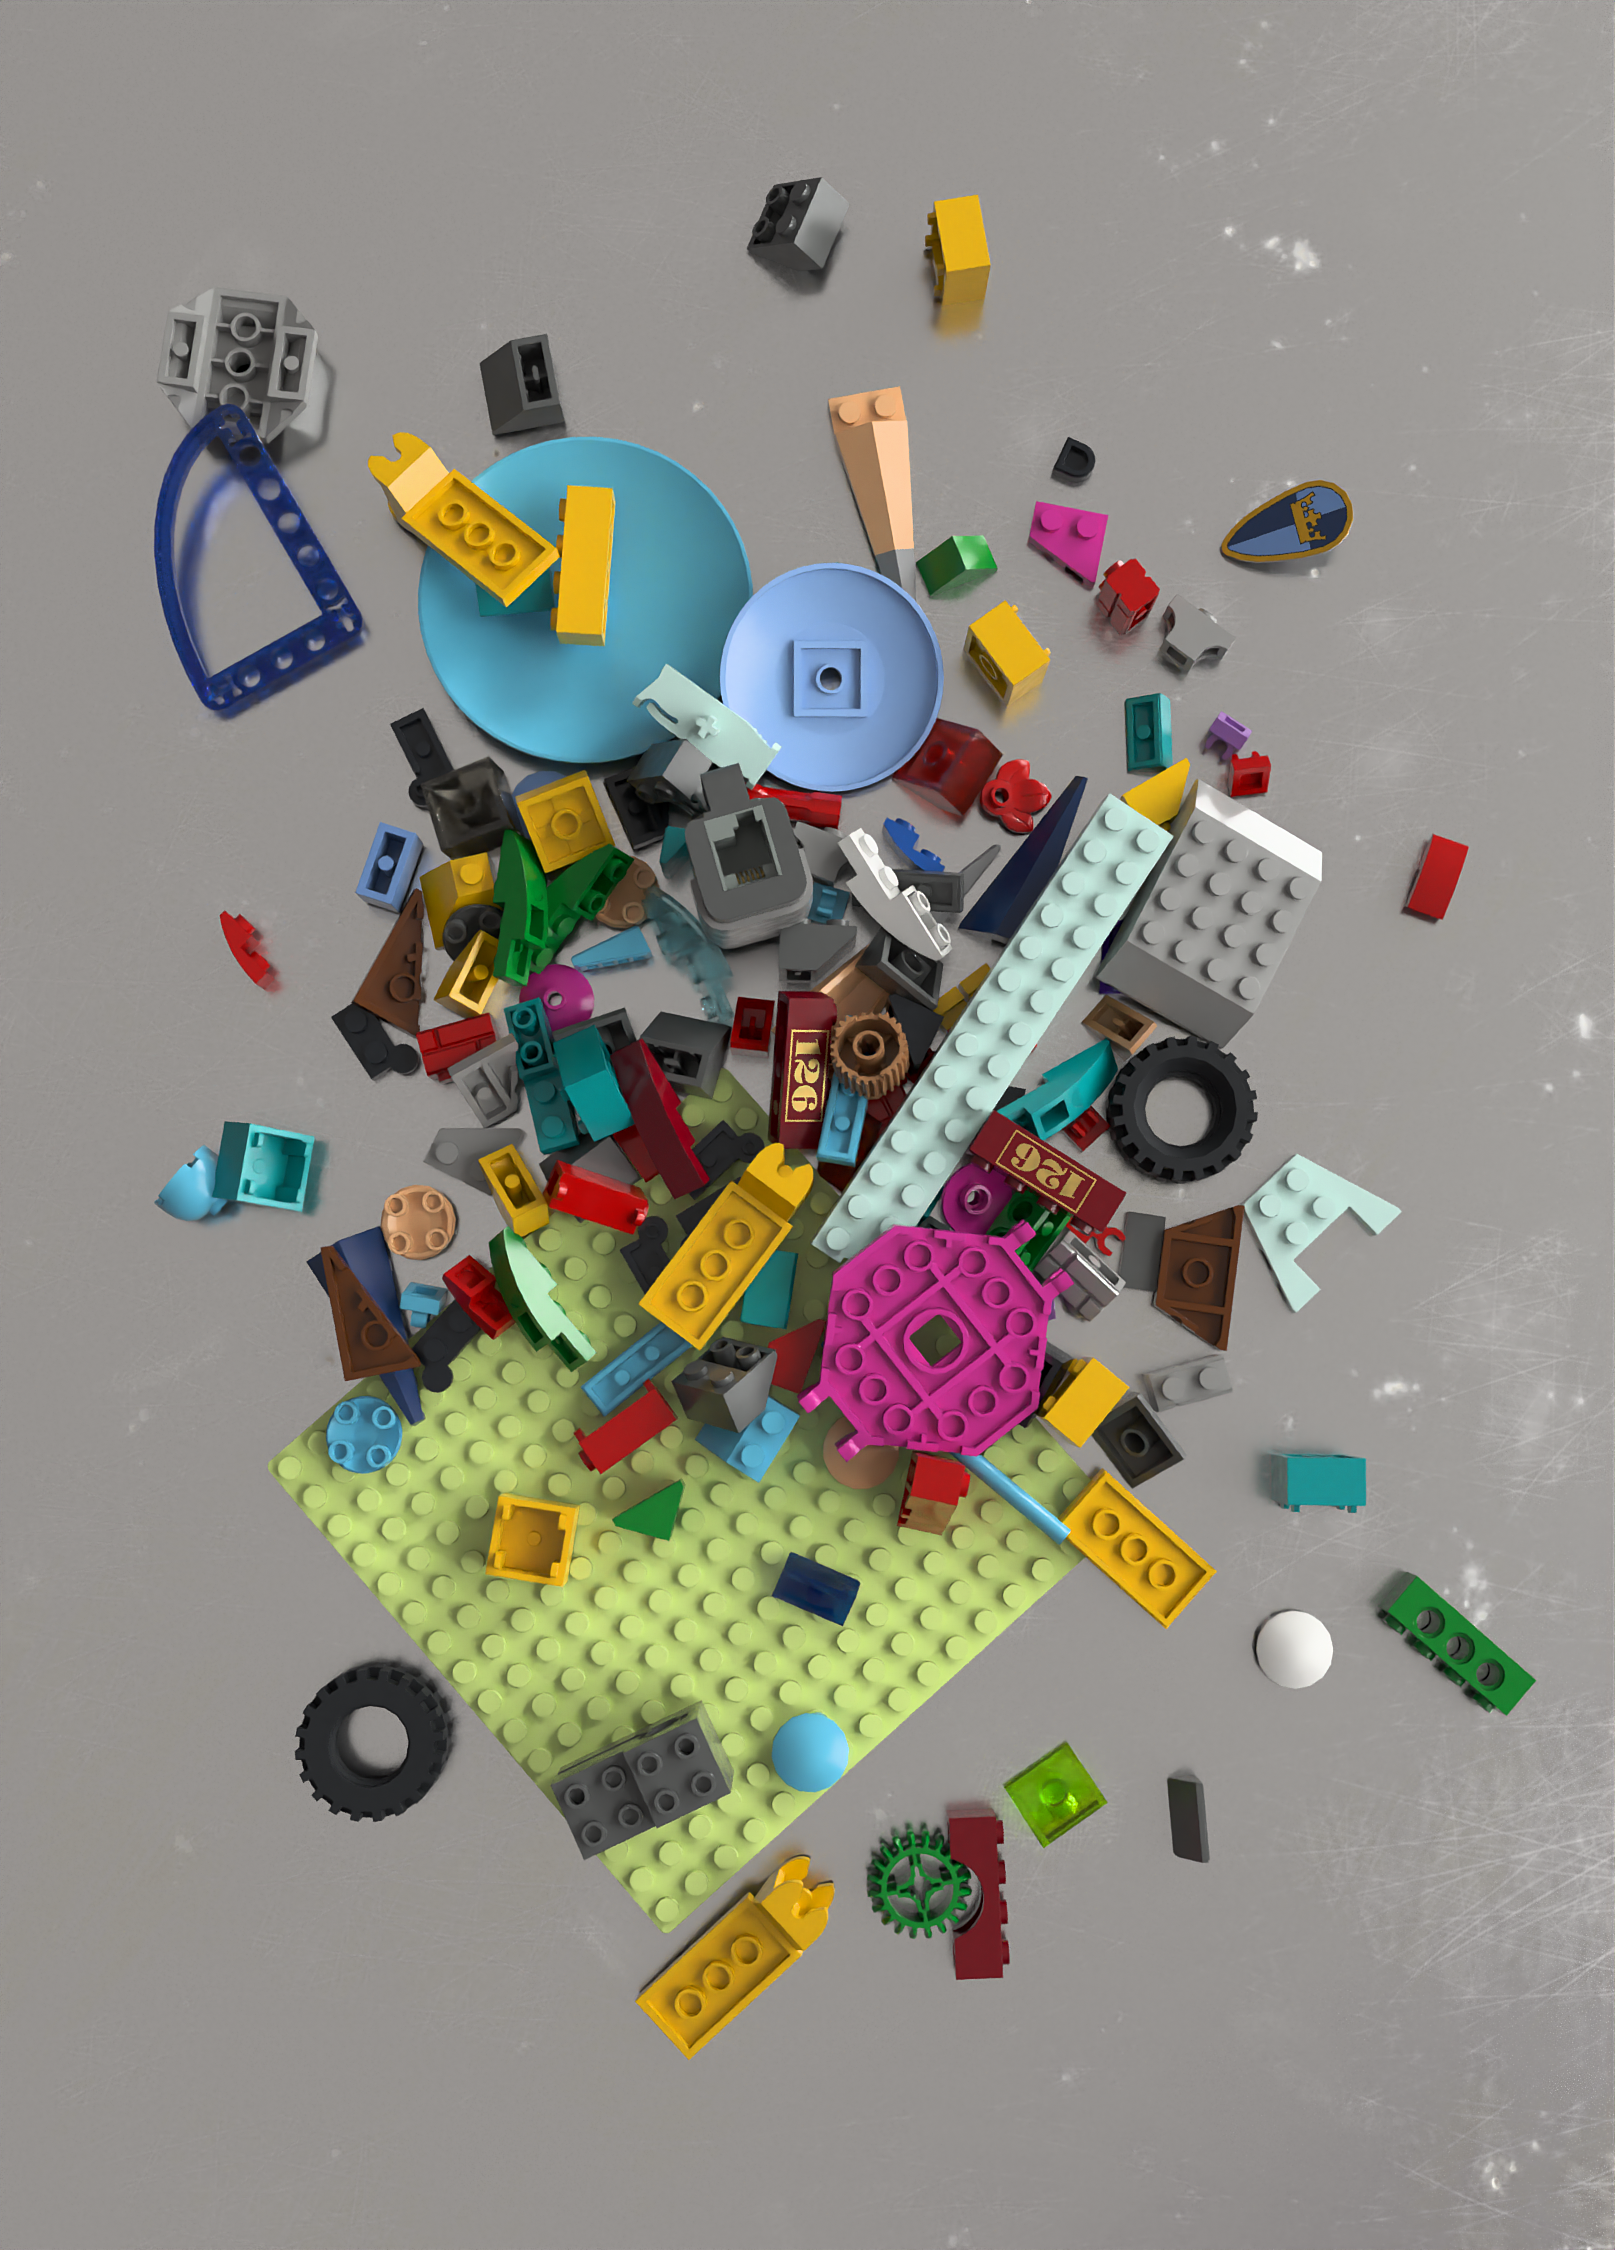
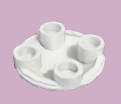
(1294, 1649)

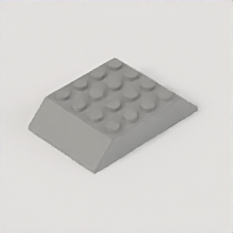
(1213, 916)

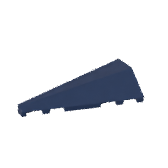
(1026, 873)
(370, 1263)

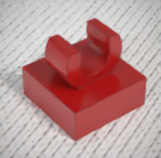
(1249, 775)
(1085, 1129)

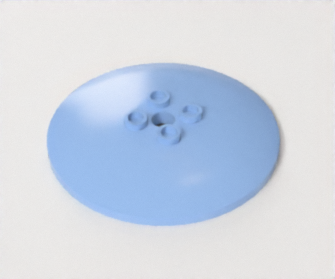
(876, 643)

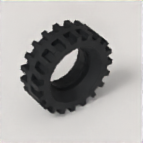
(1231, 1104)
(424, 1727)

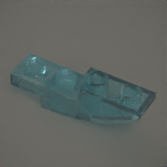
(683, 936)

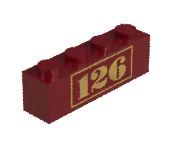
(801, 1068)
(1046, 1173)

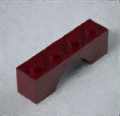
(978, 1941)

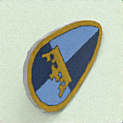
(1292, 525)

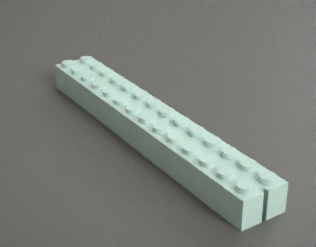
(996, 1029)

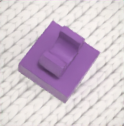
(1229, 731)

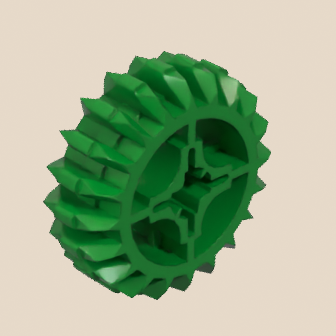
(901, 1886)

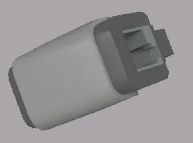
(745, 864)

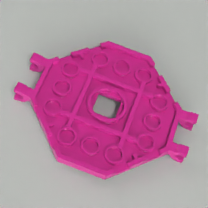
(972, 1390)

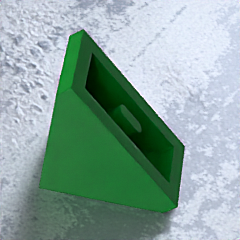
(955, 563)
(655, 1514)

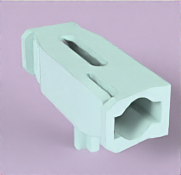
(708, 724)

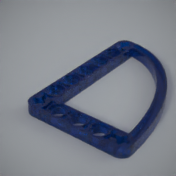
(293, 542)

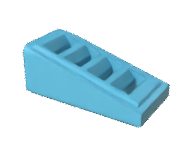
(619, 949)

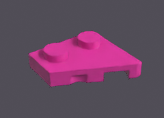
(1070, 537)

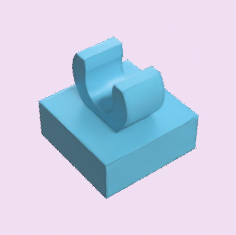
(827, 903)
(423, 1302)

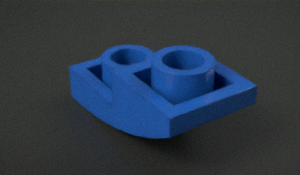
(904, 840)

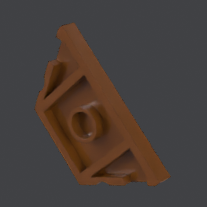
(1200, 1274)

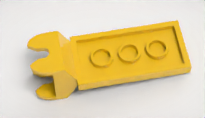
(461, 521)
(729, 1247)
(737, 1958)

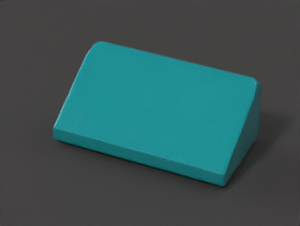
(535, 598)
(1149, 733)
(674, 851)
(770, 1293)

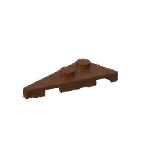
(393, 981)
(364, 1334)

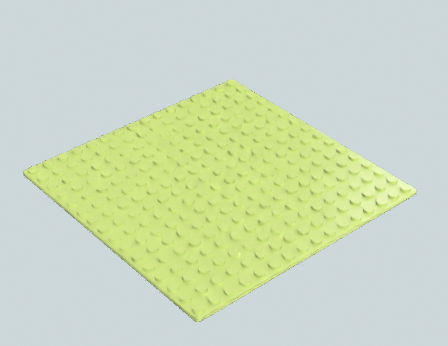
(691, 1616)

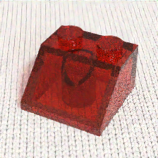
(950, 766)

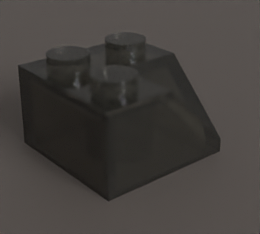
(471, 809)

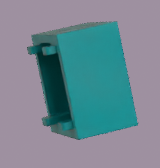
(591, 1083)
(263, 1166)
(1318, 1480)

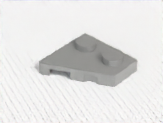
(489, 1080)
(458, 1151)

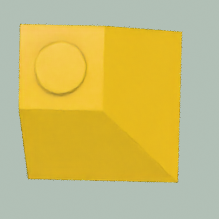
(455, 886)

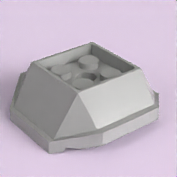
(230, 329)

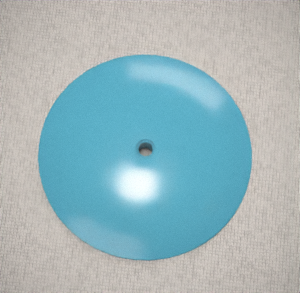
(670, 601)

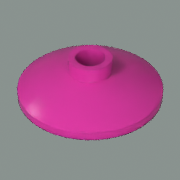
(574, 988)
(988, 1203)

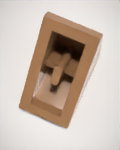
(1119, 1025)

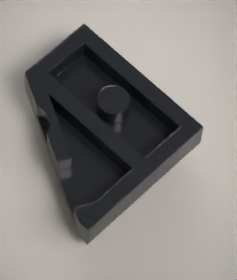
(640, 820)

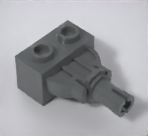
(672, 775)

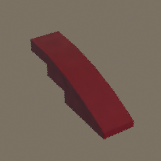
(657, 1119)

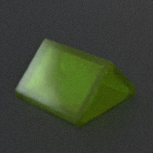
(1055, 1795)

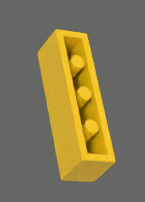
(585, 565)

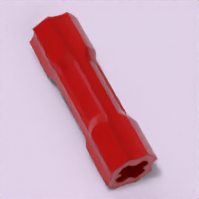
(811, 808)

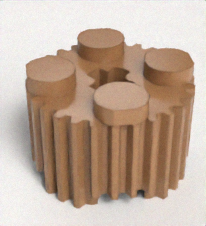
(872, 1073)

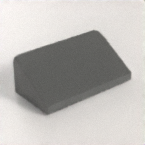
(1188, 1818)

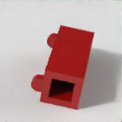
(595, 1197)
(626, 1430)

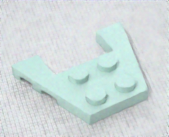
(1296, 1209)

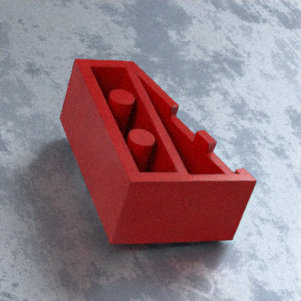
(932, 1492)

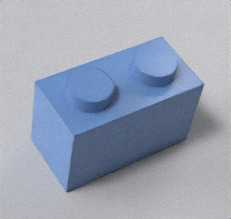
(389, 867)

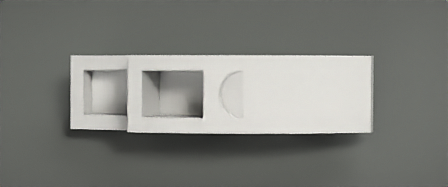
(900, 913)

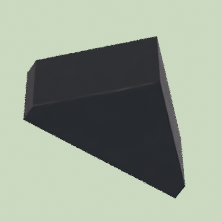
(918, 1025)

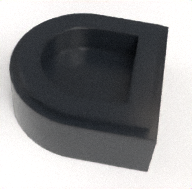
(1074, 462)

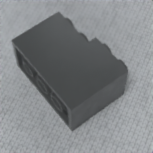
(643, 1780)

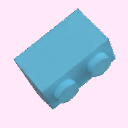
(756, 1444)

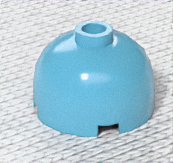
(191, 1189)

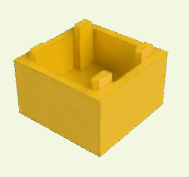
(959, 250)
(1006, 653)
(564, 820)
(1082, 1400)
(532, 1539)

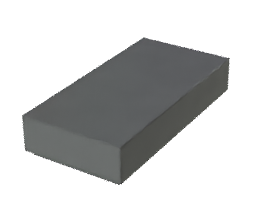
(1141, 1251)

